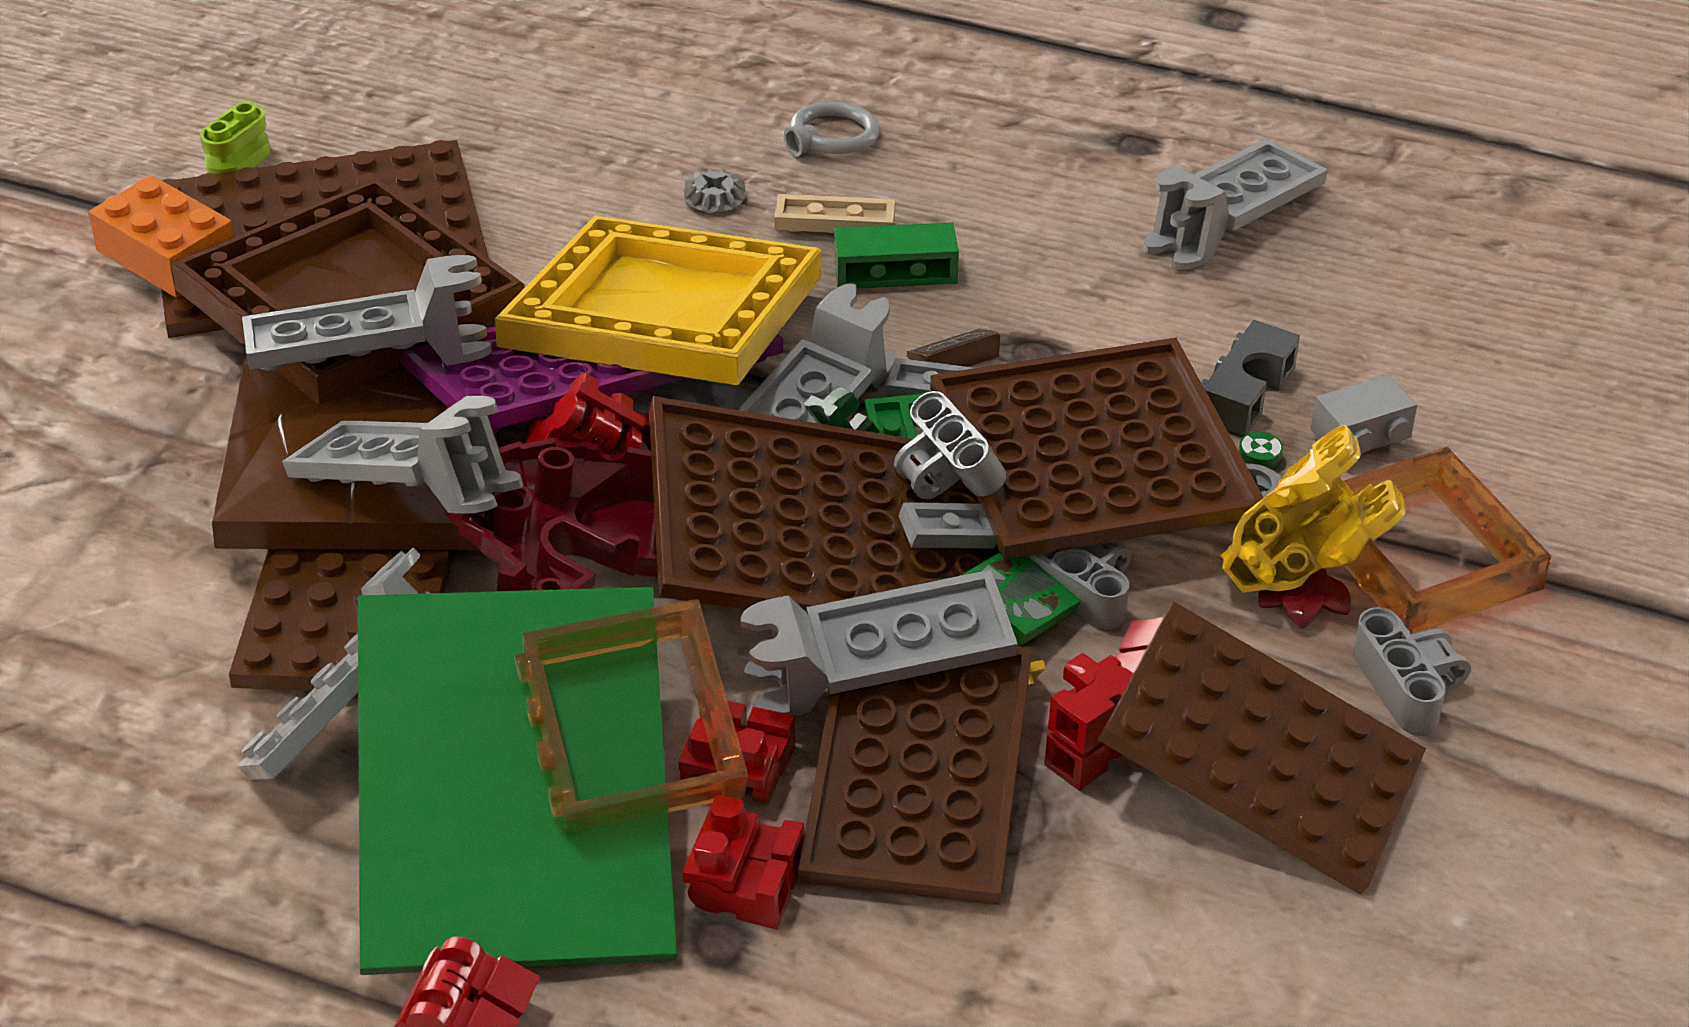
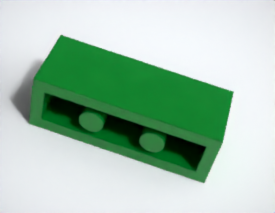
(896, 255)

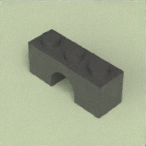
(1239, 381)

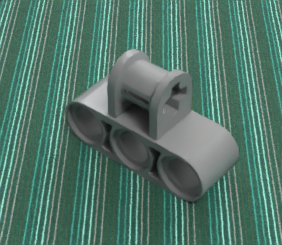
(947, 451)
(1094, 577)
(1408, 668)

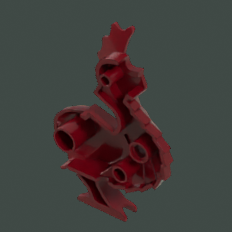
(568, 505)

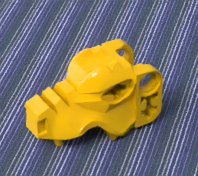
(1310, 520)

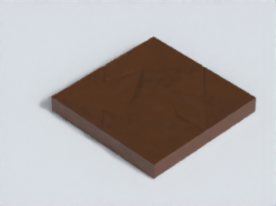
(334, 252)
(269, 510)

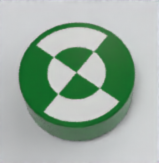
(1261, 449)

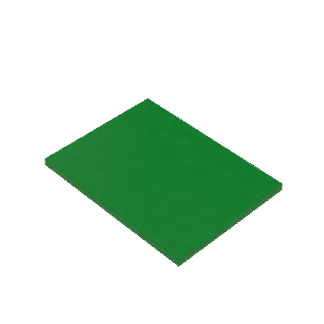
(456, 793)

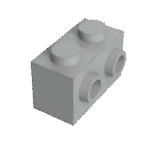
(1373, 411)

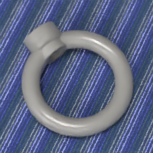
(801, 138)

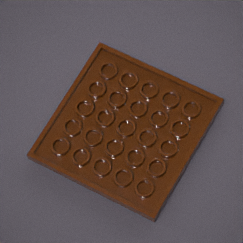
(1101, 447)

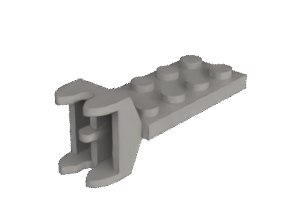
(1225, 196)
(375, 322)
(841, 352)
(449, 453)
(875, 638)
(333, 690)

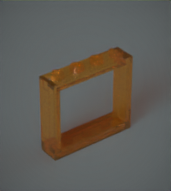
(1520, 556)
(616, 633)

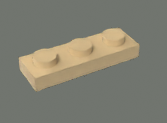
(825, 213)

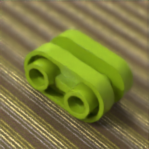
(236, 139)

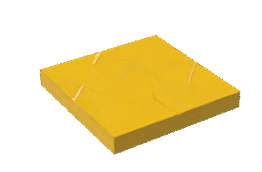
(661, 299)

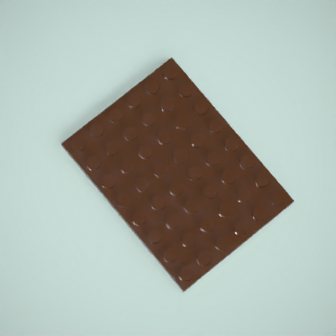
(424, 174)
(784, 509)

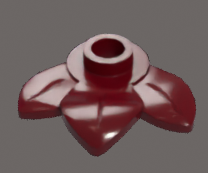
(1308, 600)

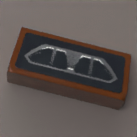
(960, 350)

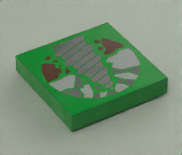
(1029, 595)

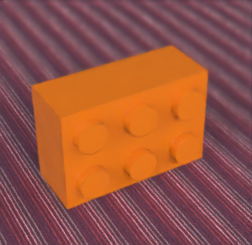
(155, 227)

